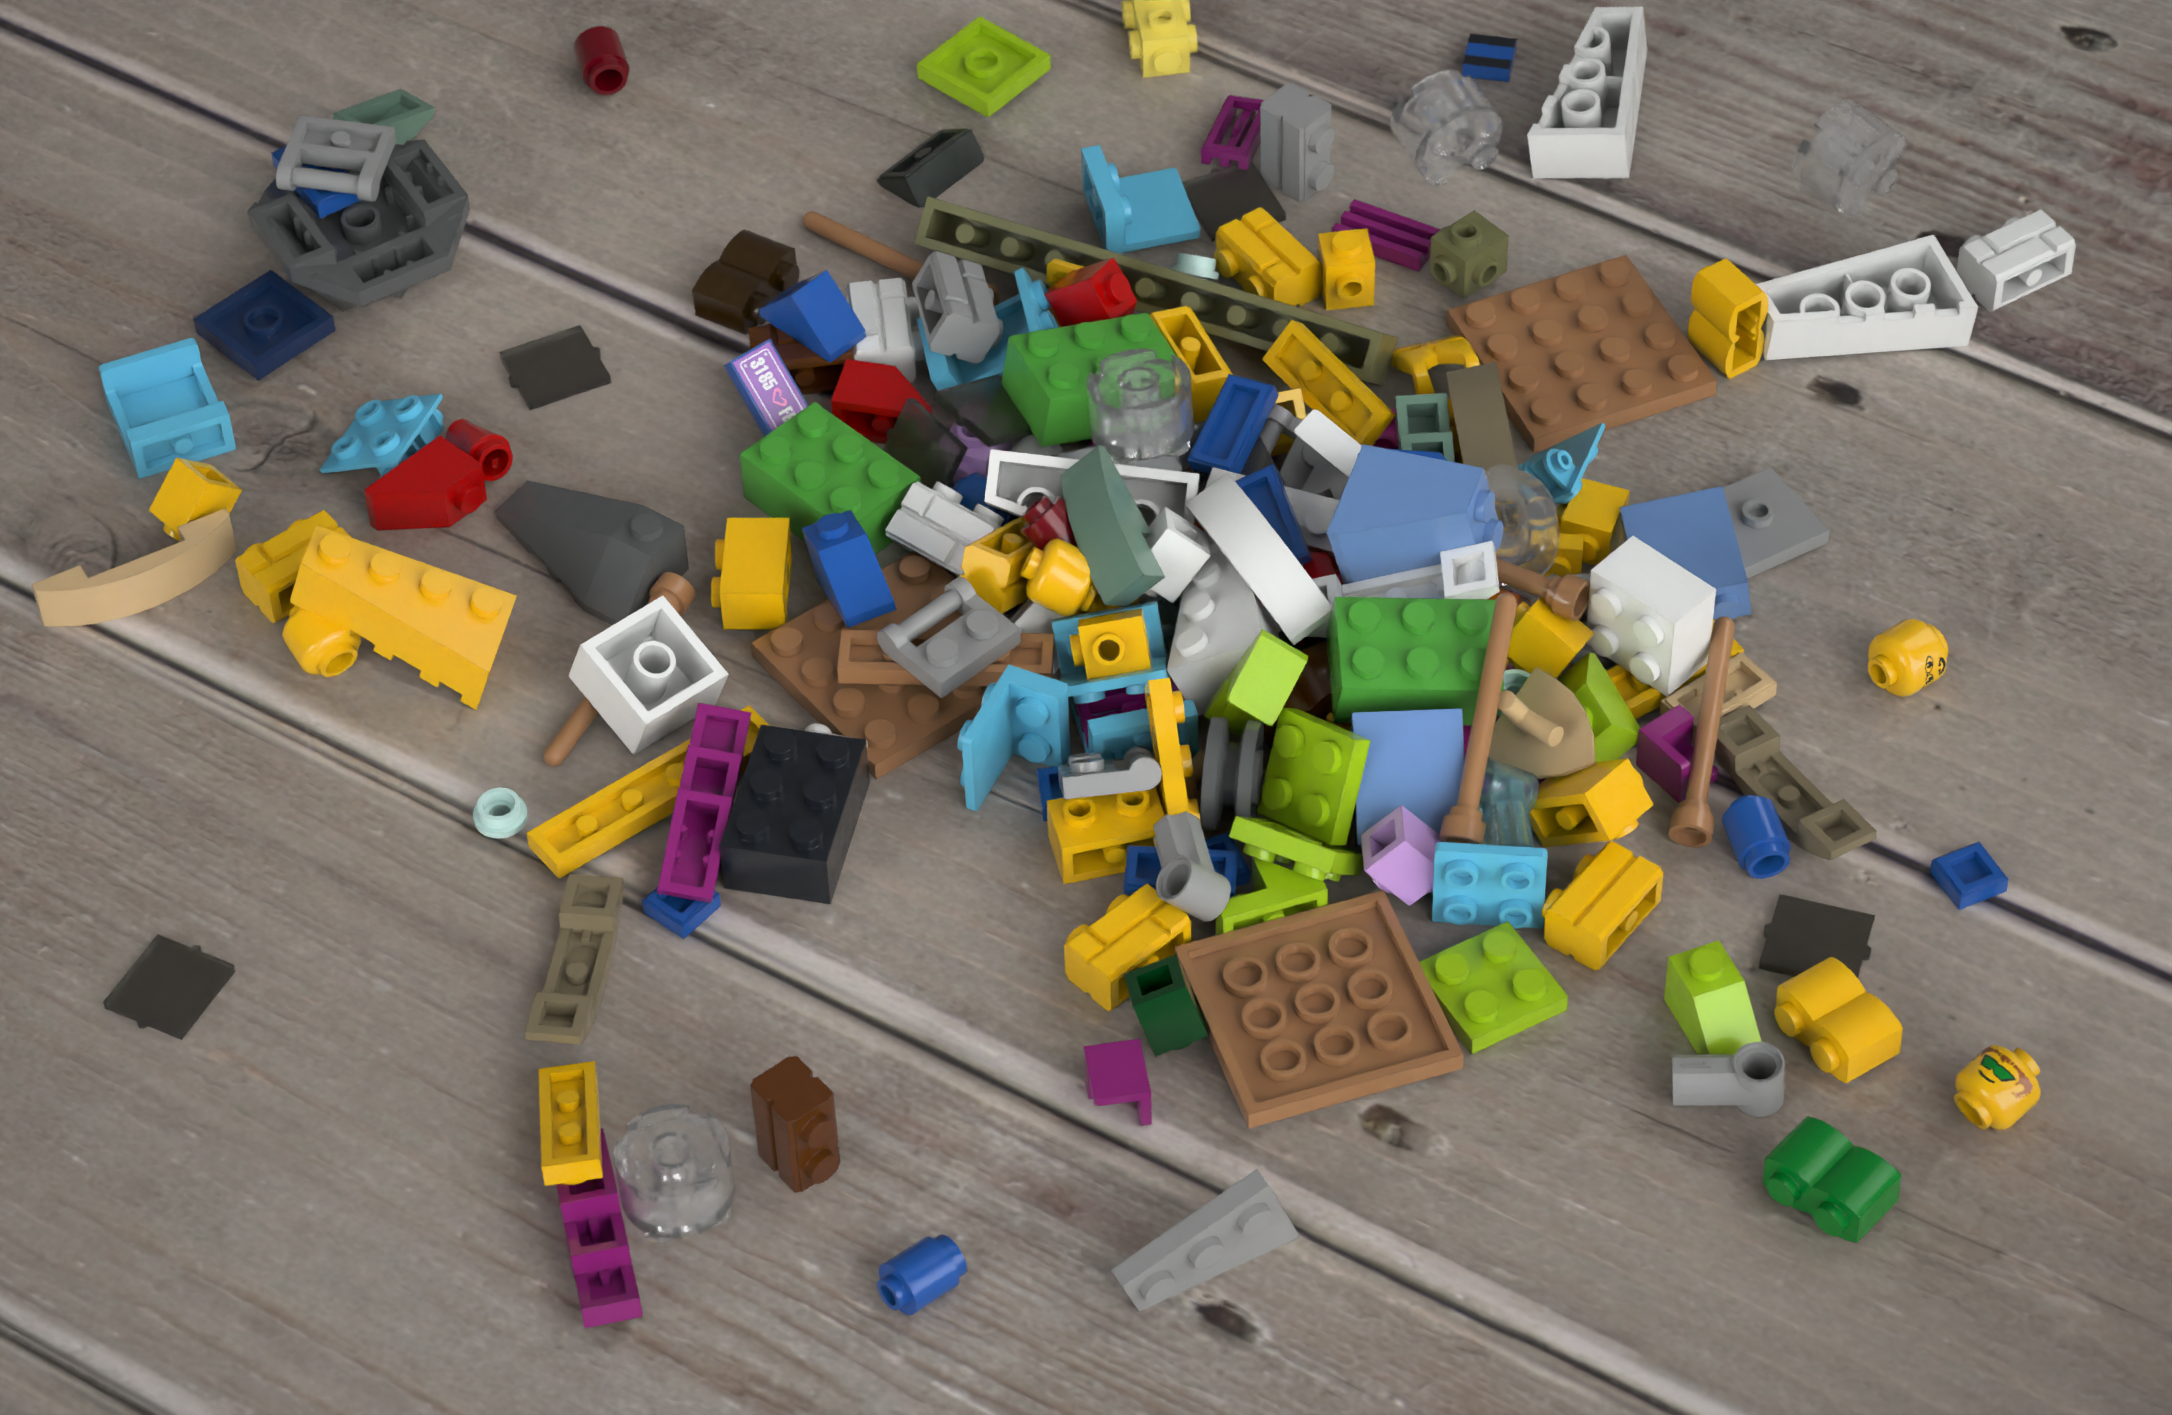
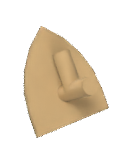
(1543, 729)

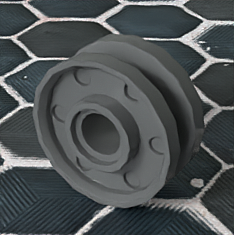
(1231, 772)

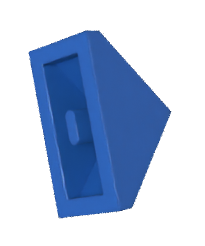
(816, 316)

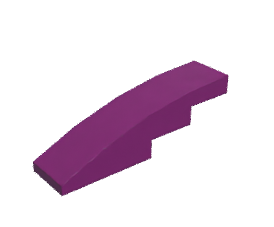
(704, 802)
(599, 1248)

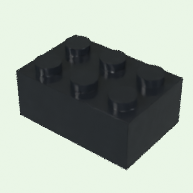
(795, 814)

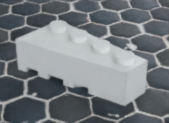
(1595, 109)
(1869, 305)
(1022, 478)
(1214, 628)

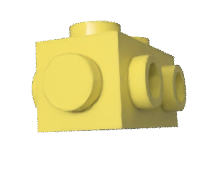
(1160, 35)

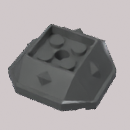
(369, 245)

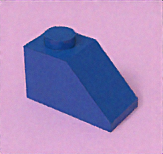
(848, 568)

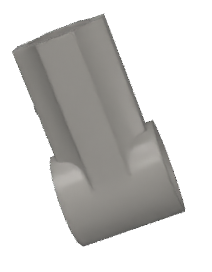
(1187, 869)
(1732, 1079)

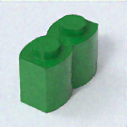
(1831, 1179)

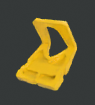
(1420, 357)

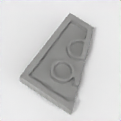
(1210, 1241)

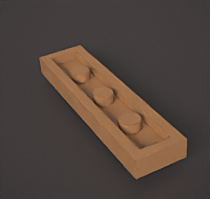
(865, 662)

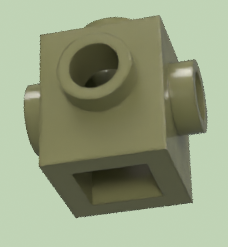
(1468, 254)

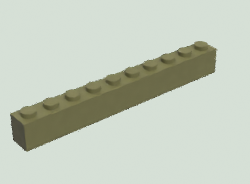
(1218, 307)

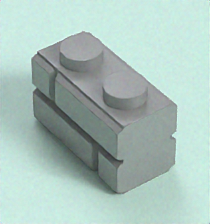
(1296, 142)
(957, 308)

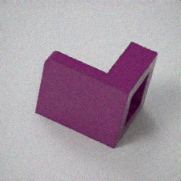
(1667, 752)
(1118, 1075)

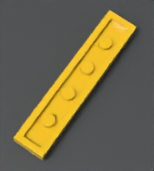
(619, 809)

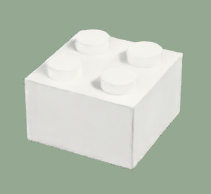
(1650, 615)
(647, 674)

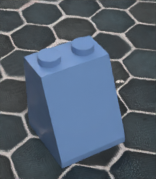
(1407, 511)

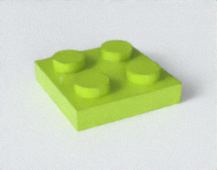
(983, 66)
(1313, 776)
(1281, 843)
(1492, 987)

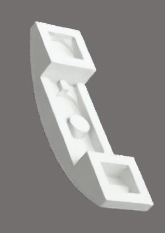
(1261, 558)
(1463, 574)

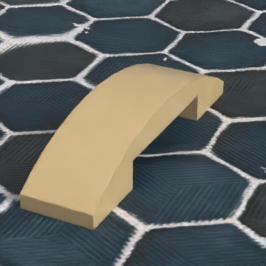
(140, 584)

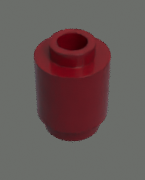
(602, 60)
(1046, 522)

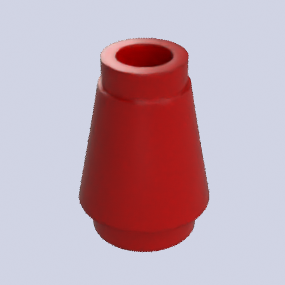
(484, 446)

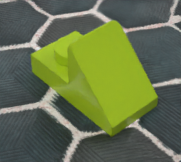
(1258, 683)
(1274, 895)

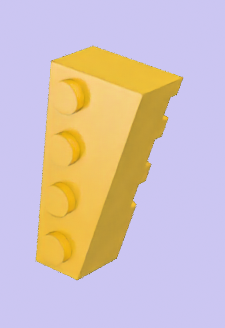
(406, 609)

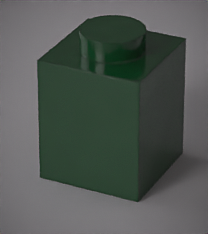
(1165, 1005)

